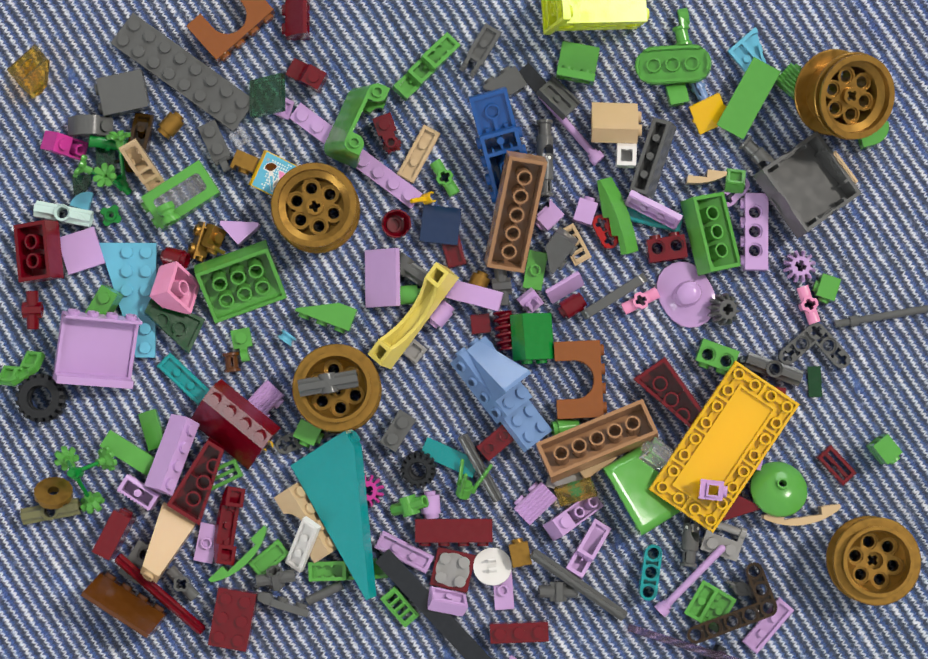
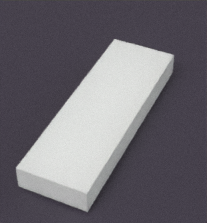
(303, 544)

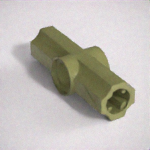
(39, 514)

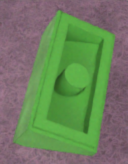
(151, 428)

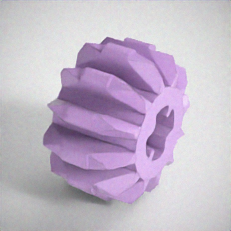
(804, 263)

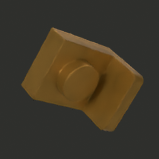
(213, 239)

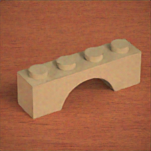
(297, 503)

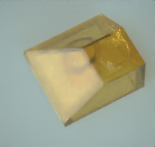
(31, 71)

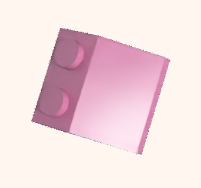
(175, 288)

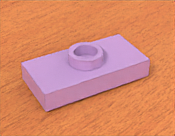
(205, 544)
(504, 595)

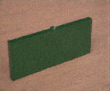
(814, 381)

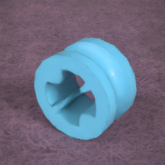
(286, 337)

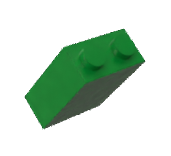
(532, 337)

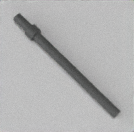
(855, 320)

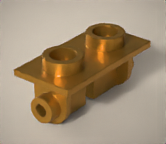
(195, 248)

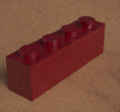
(453, 531)

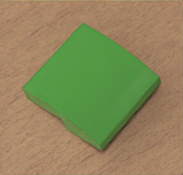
(709, 603)

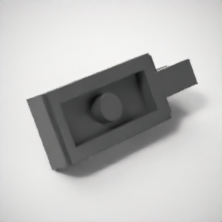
(216, 145)

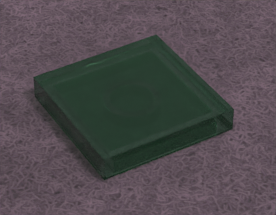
(267, 95)

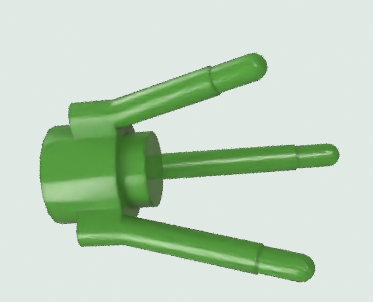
(464, 486)

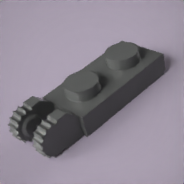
(481, 48)
(282, 603)

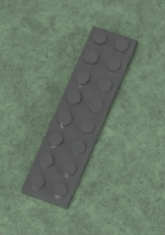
(182, 72)

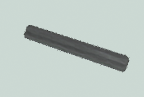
(480, 467)

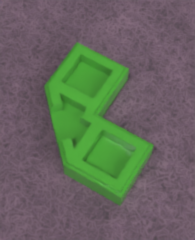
(16, 374)

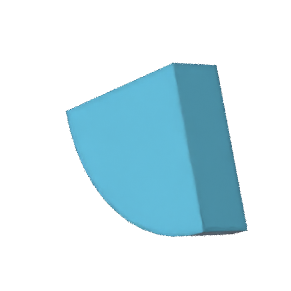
(82, 200)

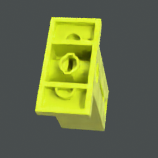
(592, 15)

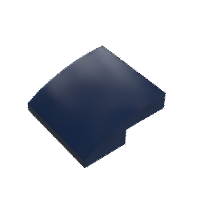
(440, 225)

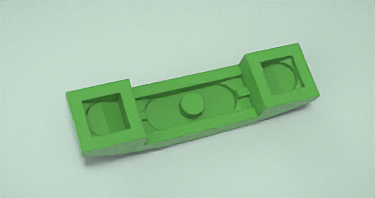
(258, 540)

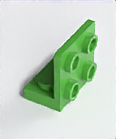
(577, 63)

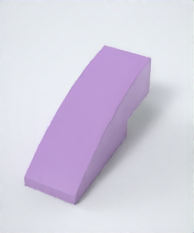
(588, 548)

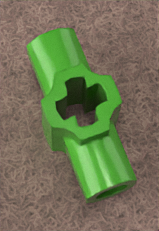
(450, 186)
(409, 505)

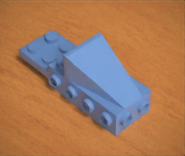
(499, 389)

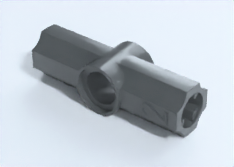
(785, 373)
(328, 383)

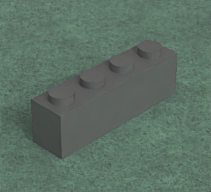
(653, 157)

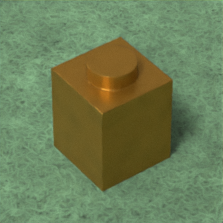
(519, 552)

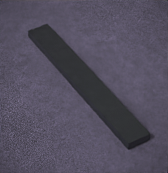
(419, 596)

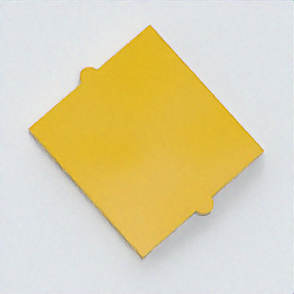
(707, 113)

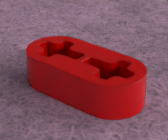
(601, 234)

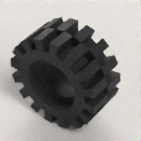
(413, 479)

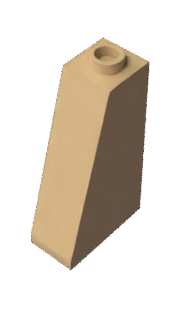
(166, 541)

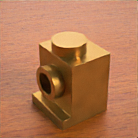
(245, 162)

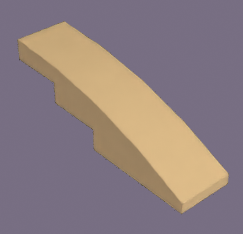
(141, 164)

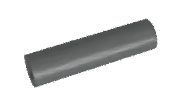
(325, 592)

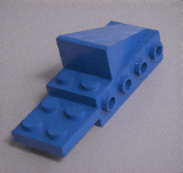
(495, 132)

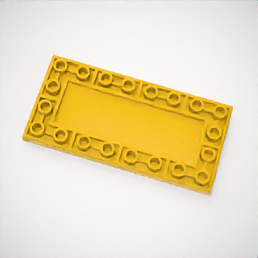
(724, 445)

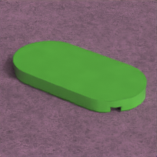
(673, 64)

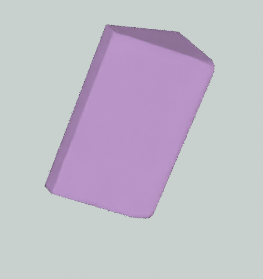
(564, 287)
(447, 601)

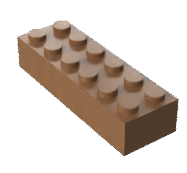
(515, 211)
(596, 441)

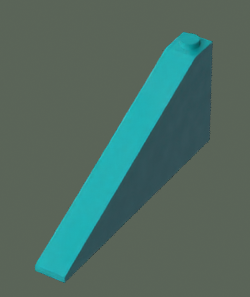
(337, 489)

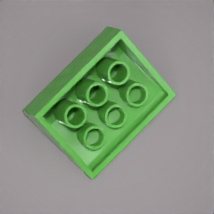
(240, 281)

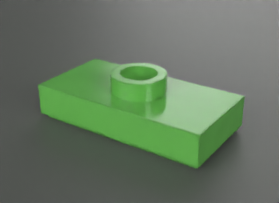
(535, 270)

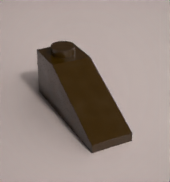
(142, 131)

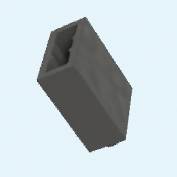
(122, 93)

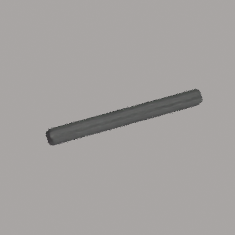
(578, 584)

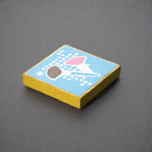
(269, 172)

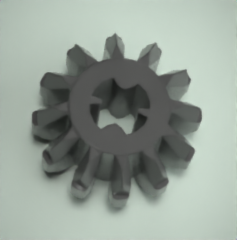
(718, 303)

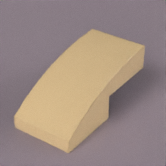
(710, 177)

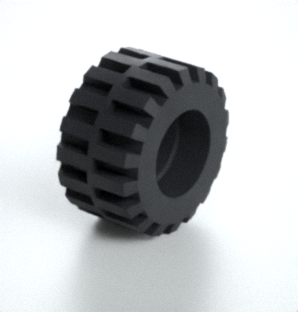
(25, 394)

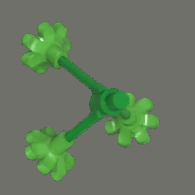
(105, 175)
(67, 460)

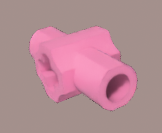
(805, 294)
(649, 296)

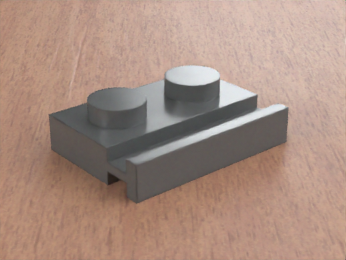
(558, 97)

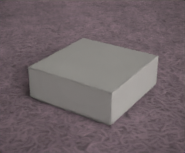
(415, 351)

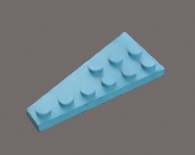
(132, 274)

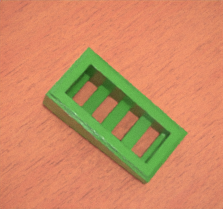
(389, 594)

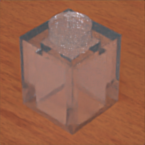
(655, 453)

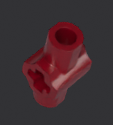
(32, 309)

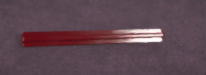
(160, 594)

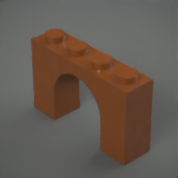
(221, 44)
(590, 354)

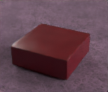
(480, 323)

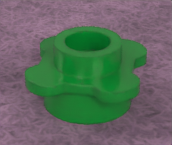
(116, 218)

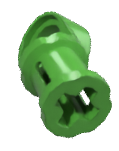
(681, 31)

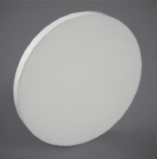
(492, 566)

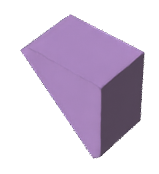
(240, 230)

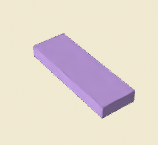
(653, 209)
(404, 551)
(765, 628)

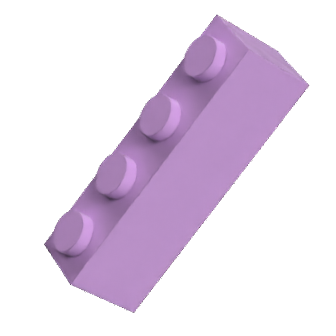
(171, 454)

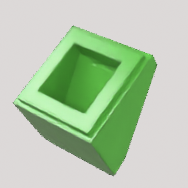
(735, 181)

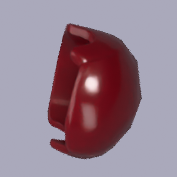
(396, 223)

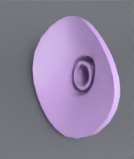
(685, 294)

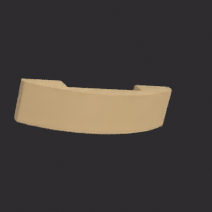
(824, 512)

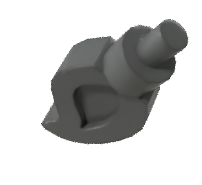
(740, 588)

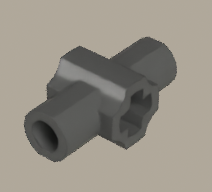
(502, 284)
(174, 574)
(275, 578)
(557, 591)

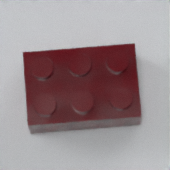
(38, 251)
(233, 618)

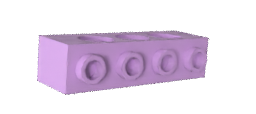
(761, 203)

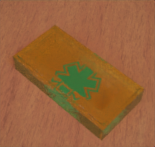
(575, 491)

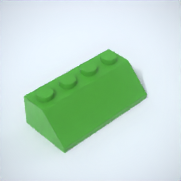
(710, 233)

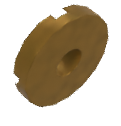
(53, 484)

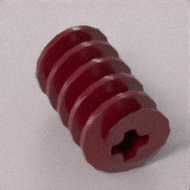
(504, 329)

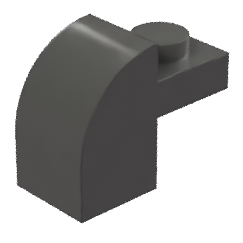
(88, 125)

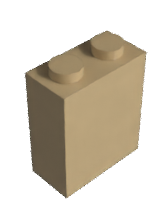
(615, 122)

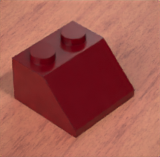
(296, 19)

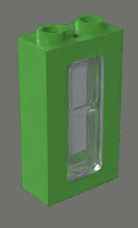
(186, 189)

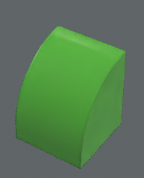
(677, 95)

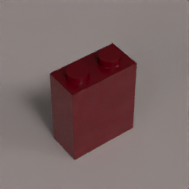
(114, 533)

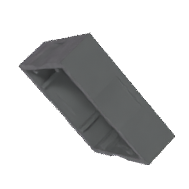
(807, 185)

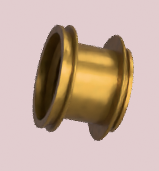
(858, 99)
(295, 185)
(356, 412)
(894, 582)

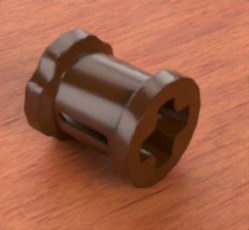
(235, 366)

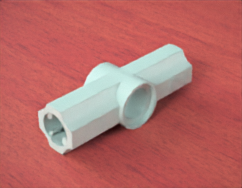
(75, 215)

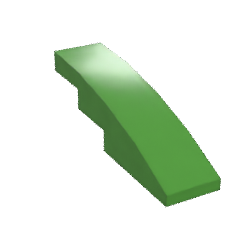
(426, 66)
(619, 218)
(128, 452)
(336, 571)

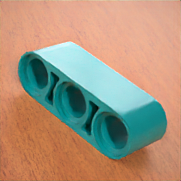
(650, 581)

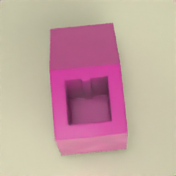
(63, 145)

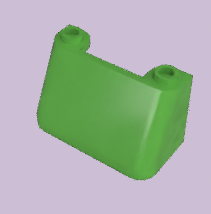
(342, 141)
(631, 482)

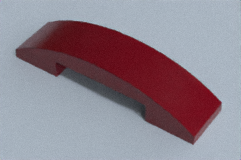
(226, 525)

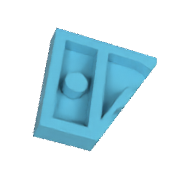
(747, 49)

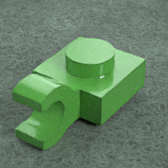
(242, 340)

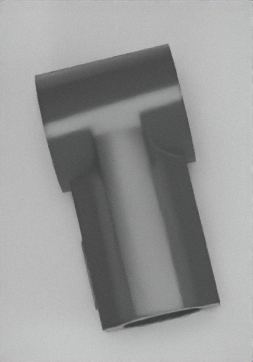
(411, 270)

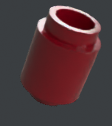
(172, 254)
(571, 305)

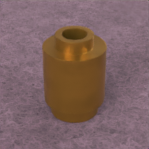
(170, 125)
(479, 279)

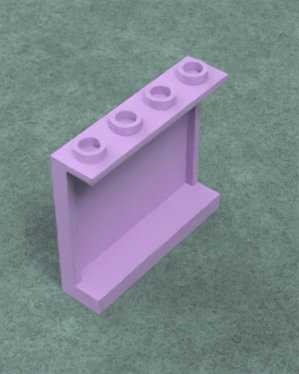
(96, 349)

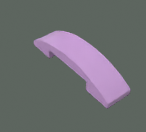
(475, 295)

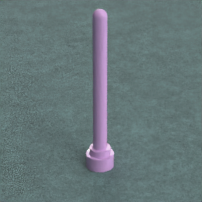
(594, 155)
(665, 605)

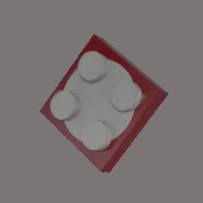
(452, 569)

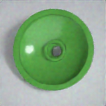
(772, 497)

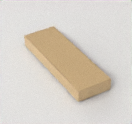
(418, 154)

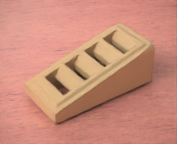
(586, 256)

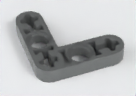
(810, 341)

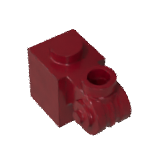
(386, 130)

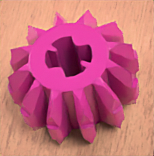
(375, 490)

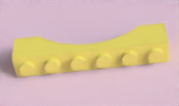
(394, 343)

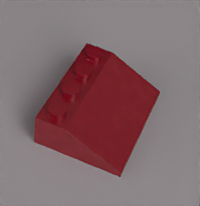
(234, 423)

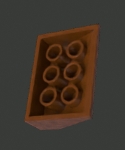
(125, 604)

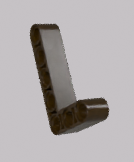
(739, 614)

